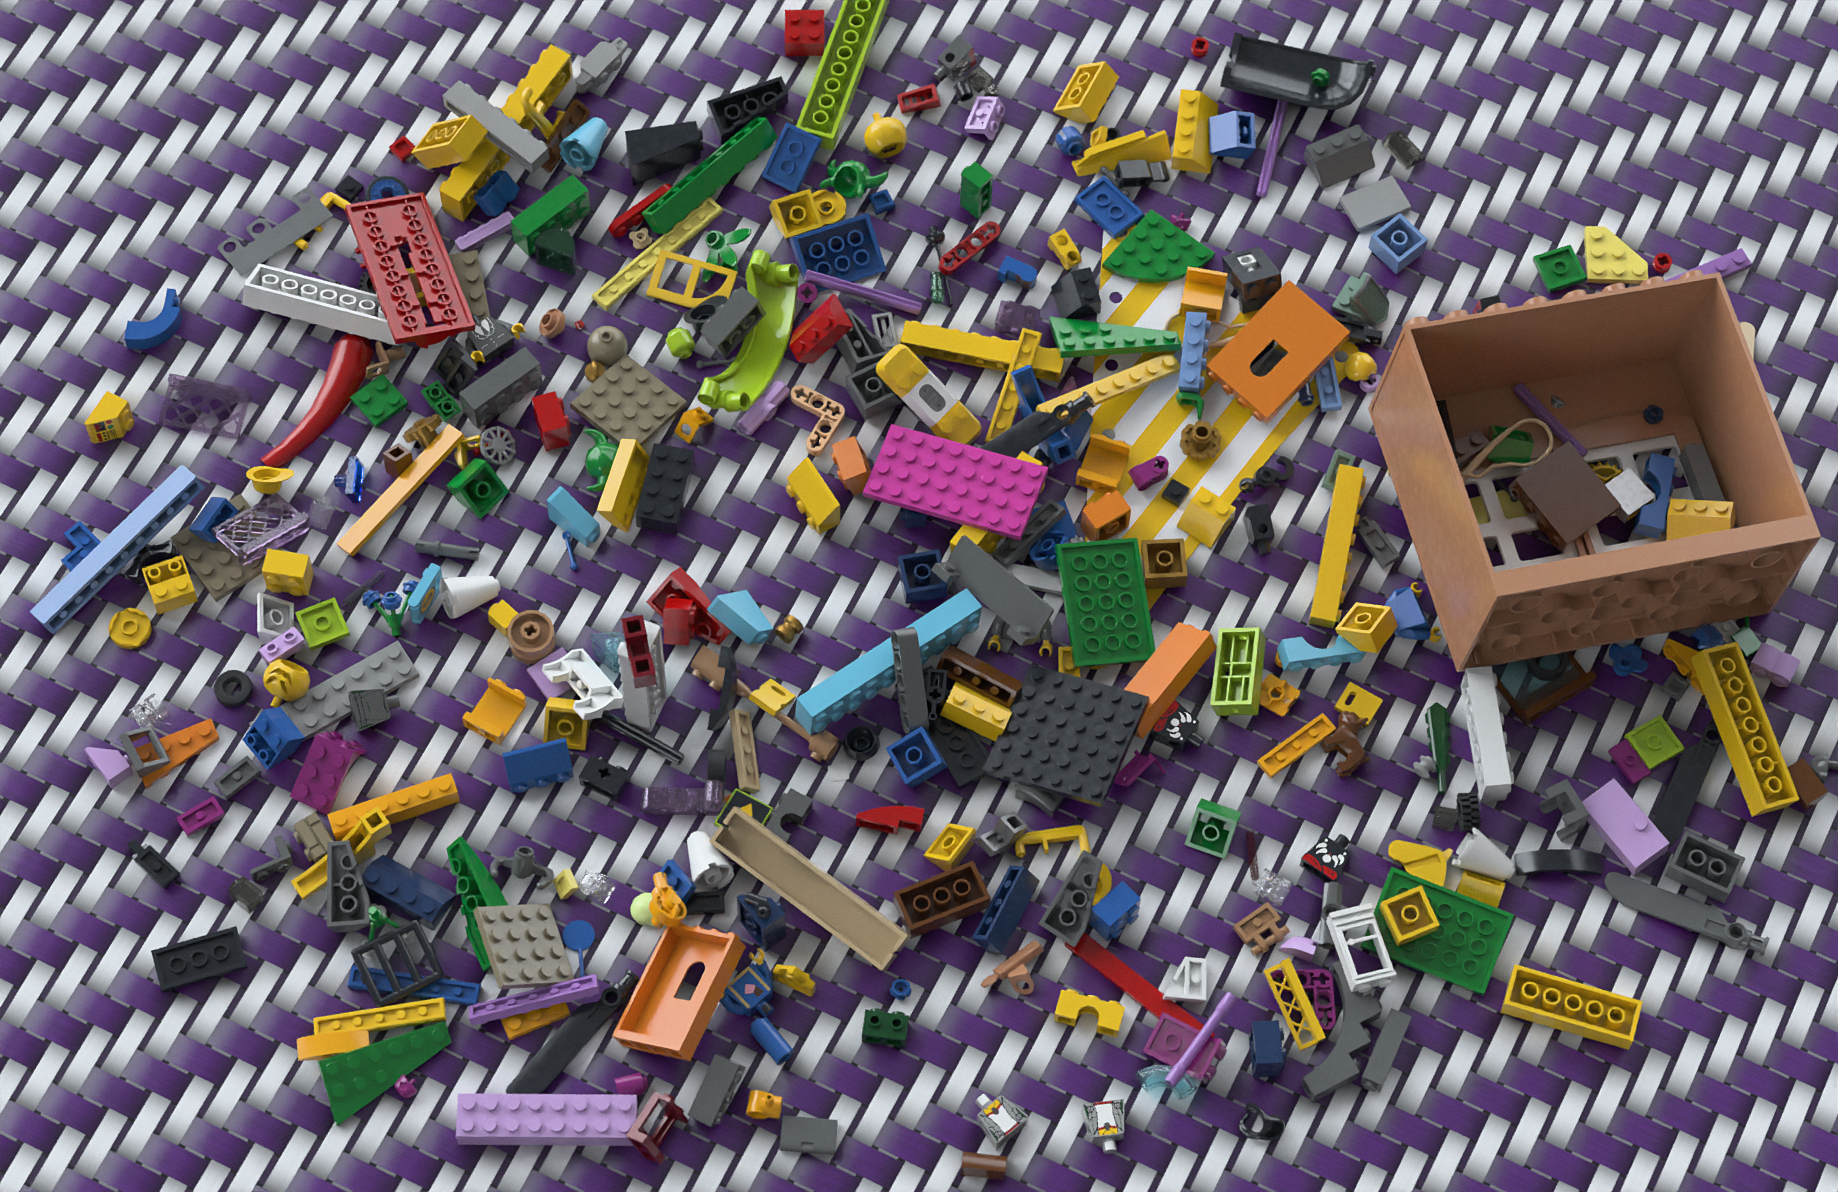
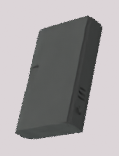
(808, 1135)

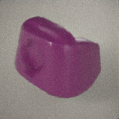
(1180, 221)
(404, 1087)

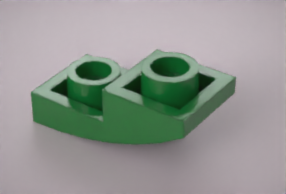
(440, 401)

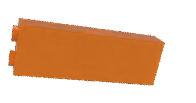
(1170, 671)

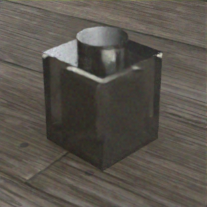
(246, 894)

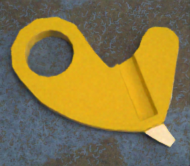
(1421, 860)

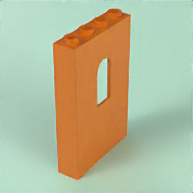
(1297, 326)
(671, 1025)

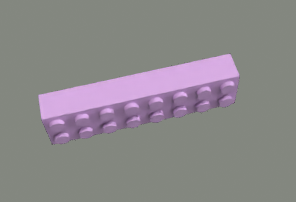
(545, 1119)

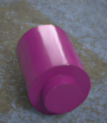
(631, 1084)

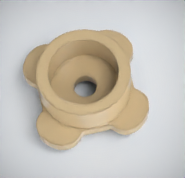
(640, 243)

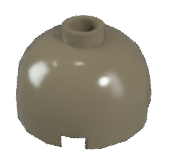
(607, 345)

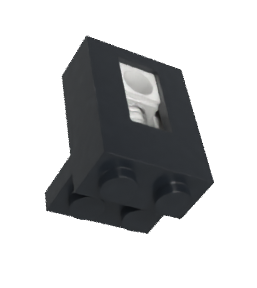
(1252, 277)

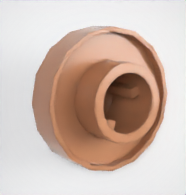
(552, 323)

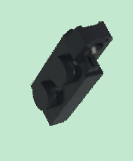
(1361, 332)
(154, 864)

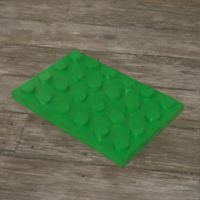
(1105, 602)
(1461, 948)

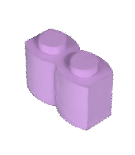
(1774, 665)

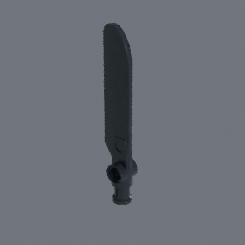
(1038, 427)
(1686, 784)
(571, 1039)

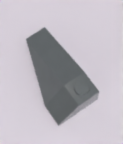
(346, 891)
(1072, 905)

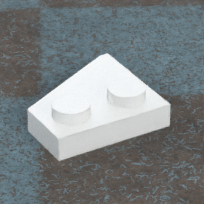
(1188, 981)

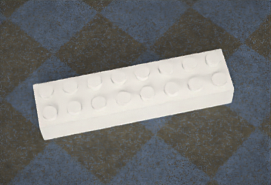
(317, 302)
(644, 703)

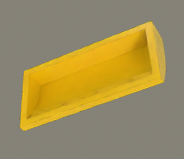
(624, 484)

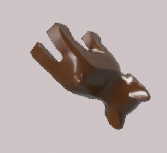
(1347, 743)

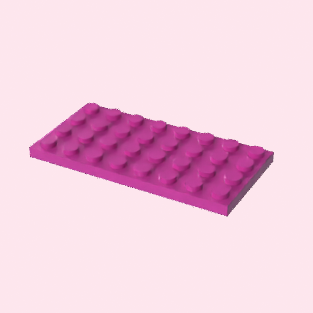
(955, 482)

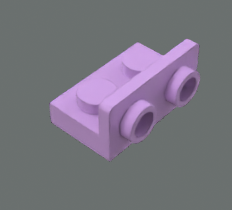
(985, 116)
(282, 646)

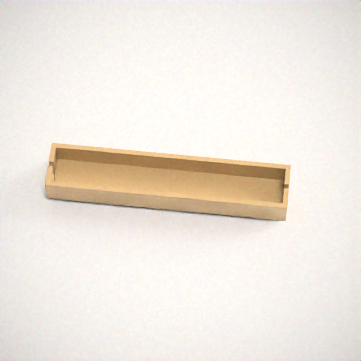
(810, 888)

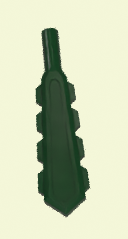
(1438, 732)

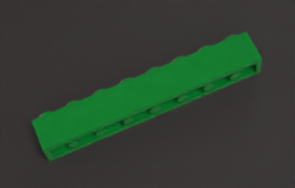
(710, 175)

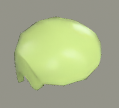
(640, 909)

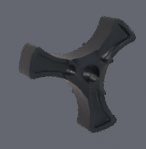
(147, 556)

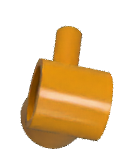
(763, 1105)

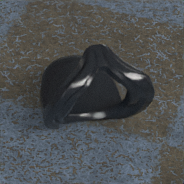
(1272, 1125)

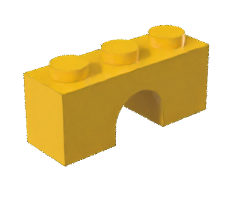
(1073, 1004)

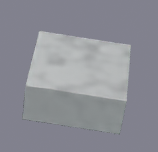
(1630, 494)

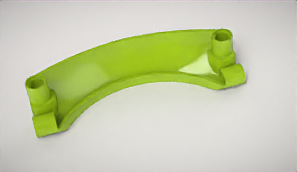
(764, 345)

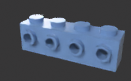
(1193, 352)

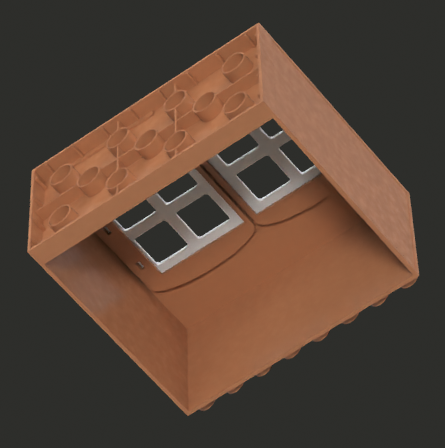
(1608, 362)

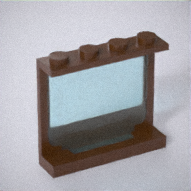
(1534, 698)

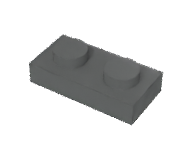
(237, 777)

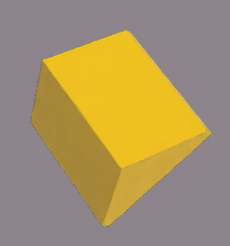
(951, 846)

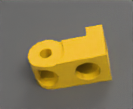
(1064, 249)

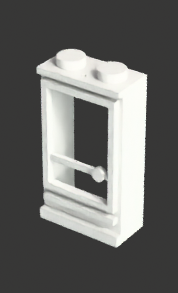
(1351, 919)

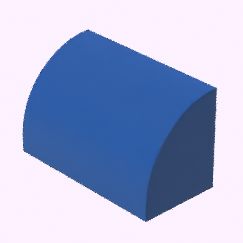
(214, 513)

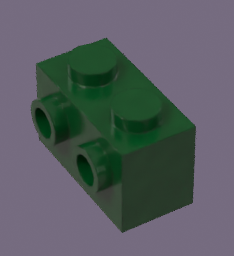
(885, 1027)

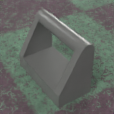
(144, 768)

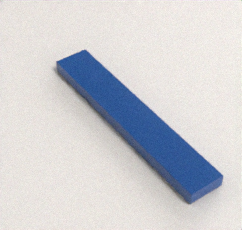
(453, 991)

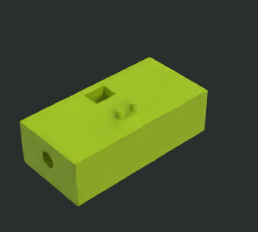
(1241, 654)

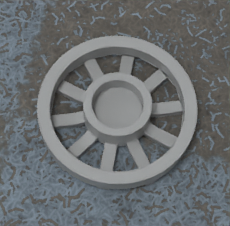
(497, 445)

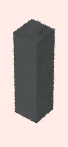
(1700, 473)
(1385, 1050)

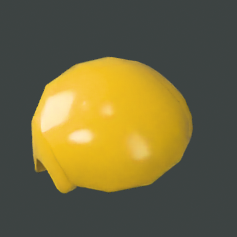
(1359, 366)

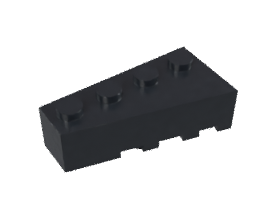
(737, 109)

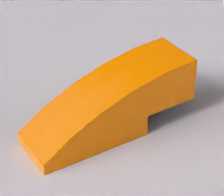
(330, 1044)

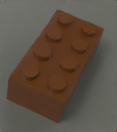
(941, 899)

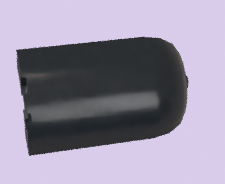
(1286, 73)

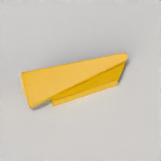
(1126, 148)

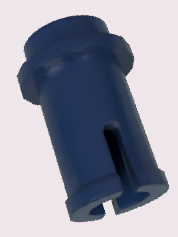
(1306, 397)

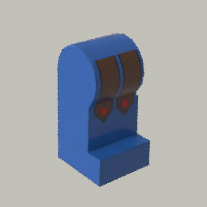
(1017, 272)

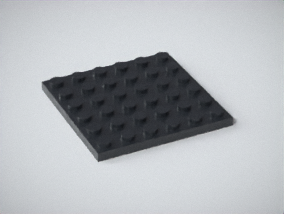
(1067, 735)

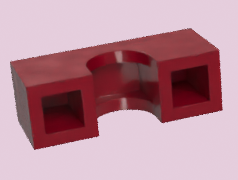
(638, 651)

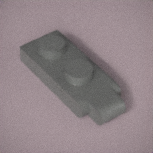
(1377, 542)

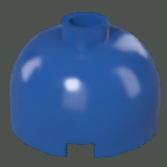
(1044, 552)

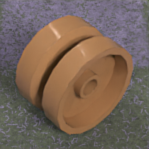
(531, 636)

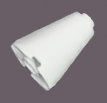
(467, 593)
(1483, 857)
(707, 863)

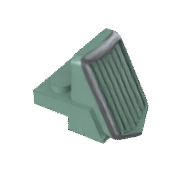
(1362, 300)

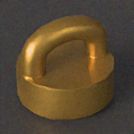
(594, 371)

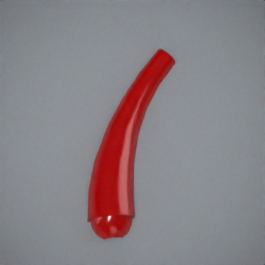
(342, 380)

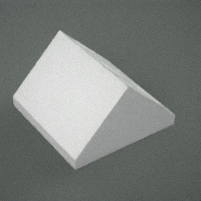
(273, 617)

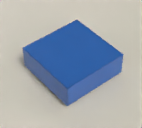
(881, 201)

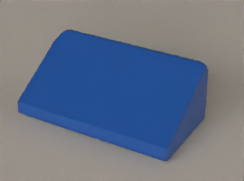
(1079, 429)

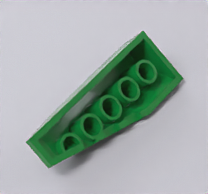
(476, 890)

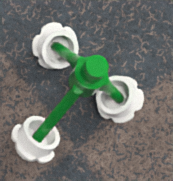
(378, 918)

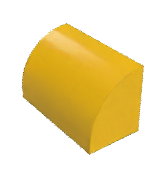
(1481, 888)

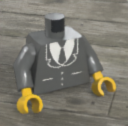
(491, 338)
(1000, 628)

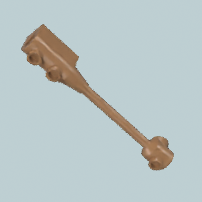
(706, 665)

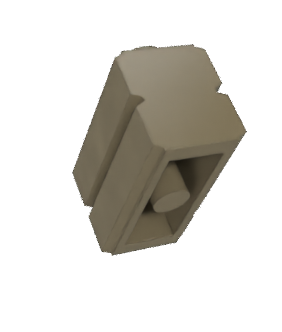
(313, 836)

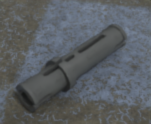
(438, 548)

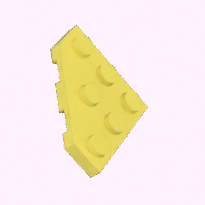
(1611, 259)

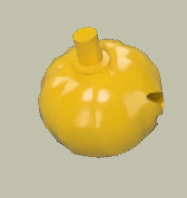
(884, 135)
(286, 681)

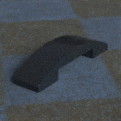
(718, 717)
(1557, 860)

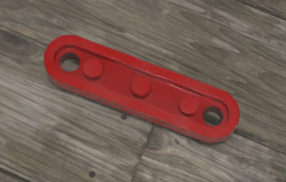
(634, 215)

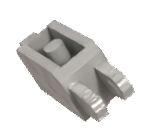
(600, 64)

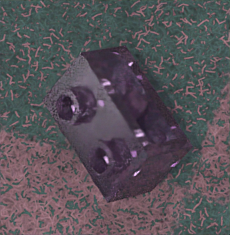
(1013, 317)

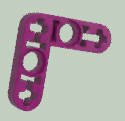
(1318, 991)

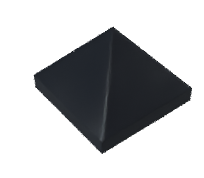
(1042, 457)

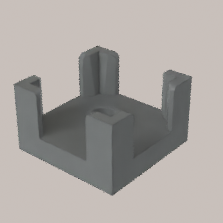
(1565, 798)

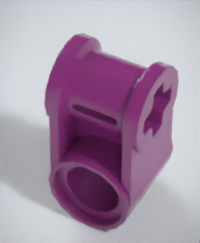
(1147, 474)

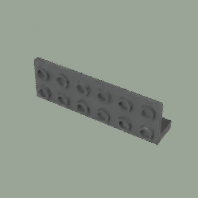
(997, 590)

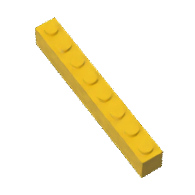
(976, 349)
(1336, 546)

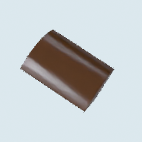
(1806, 784)
(983, 1165)

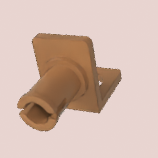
(385, 358)

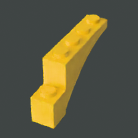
(363, 836)

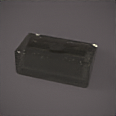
(1402, 149)

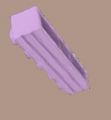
(484, 233)

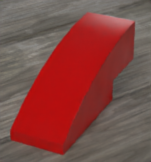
(890, 818)

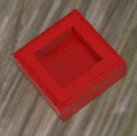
(402, 148)

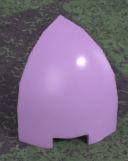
(1300, 947)

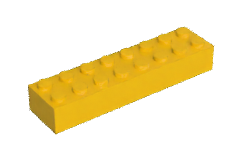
(1744, 728)

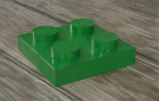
(1559, 268)
(379, 401)

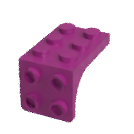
(325, 770)
(1173, 1038)

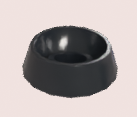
(861, 743)

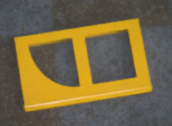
(686, 300)

